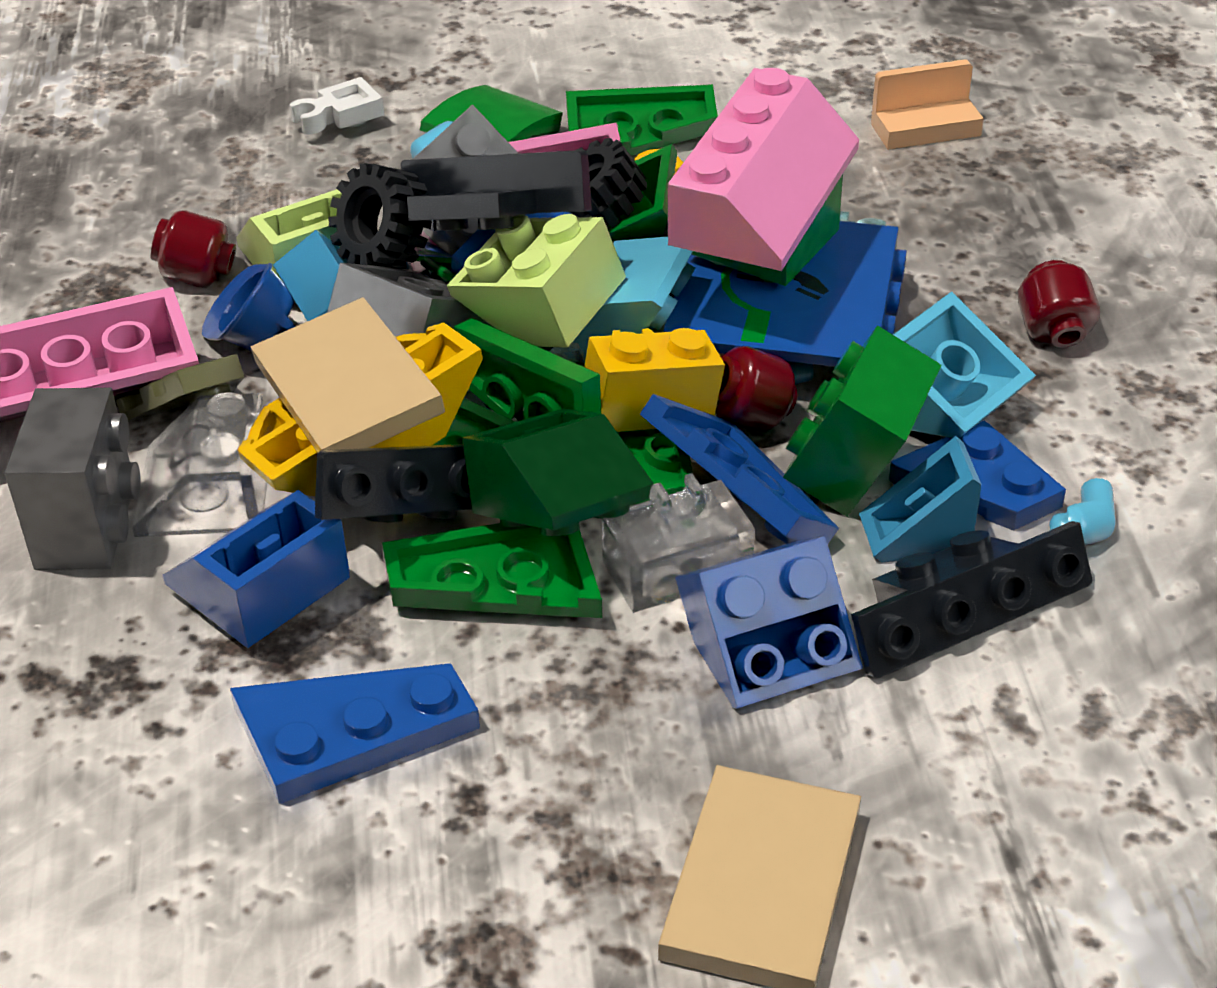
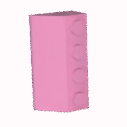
(760, 172)
(94, 346)

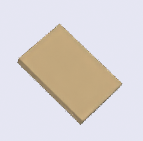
(347, 379)
(761, 880)

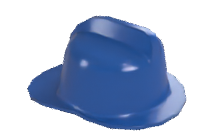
(250, 308)

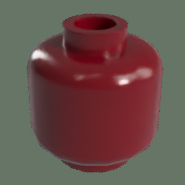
(192, 248)
(1058, 301)
(755, 389)

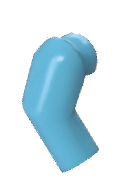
(1094, 512)

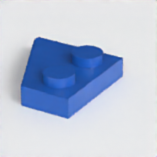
(1012, 484)

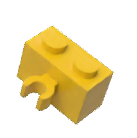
(667, 364)

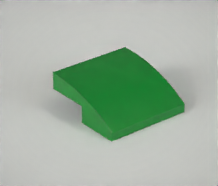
(509, 114)

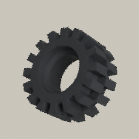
(613, 181)
(359, 212)

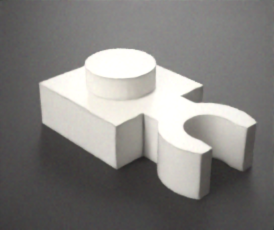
(343, 104)

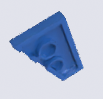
(742, 468)
(351, 723)

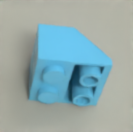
(643, 296)

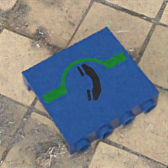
(819, 312)

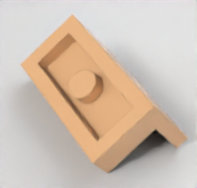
(925, 105)

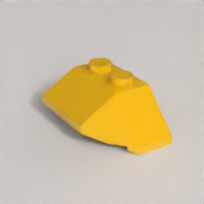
(288, 460)

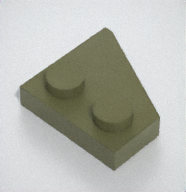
(183, 388)

